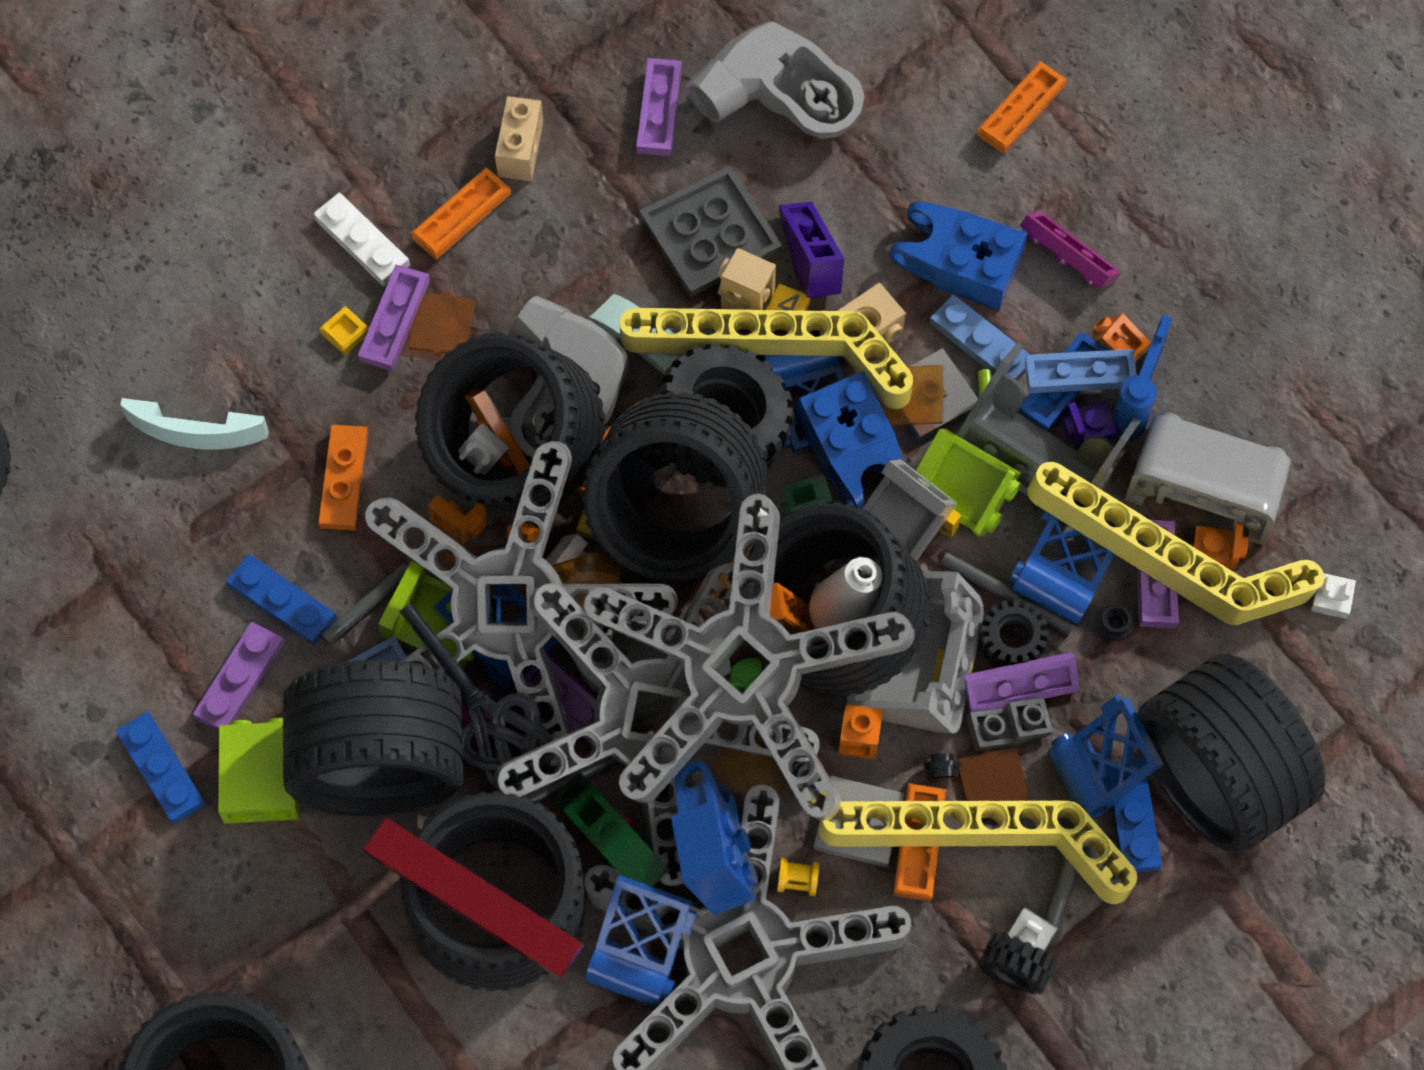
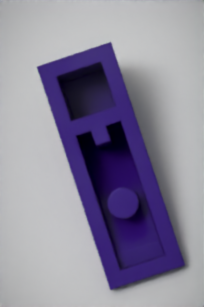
(812, 250)

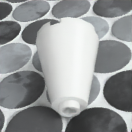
(846, 594)

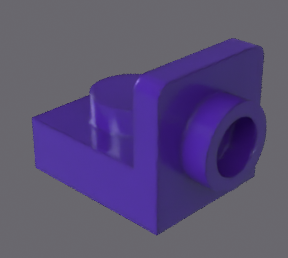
(1088, 422)

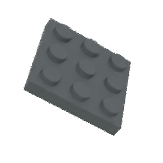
(706, 226)

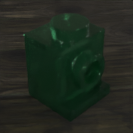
(804, 493)

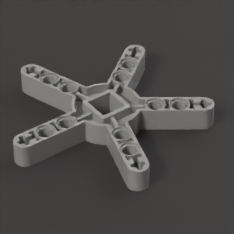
(515, 564)
(711, 645)
(616, 706)
(763, 986)

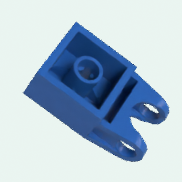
(962, 254)
(851, 450)
(712, 842)

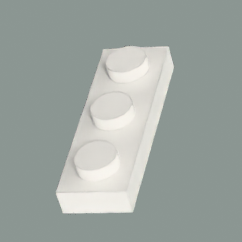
(360, 238)

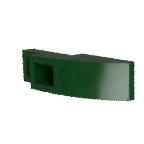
(609, 832)

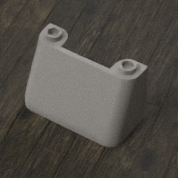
(1211, 473)
(911, 695)

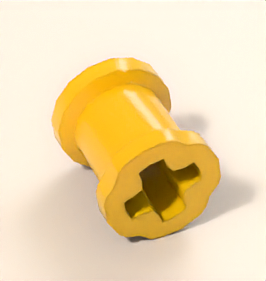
(798, 877)

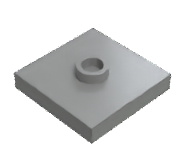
(959, 397)
(857, 791)

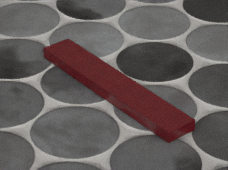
(473, 898)

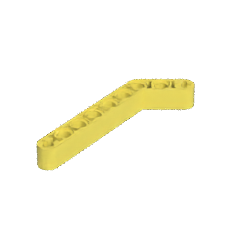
(763, 342)
(1164, 546)
(974, 833)

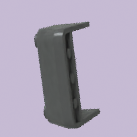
(1024, 445)

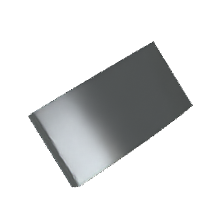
(1010, 725)

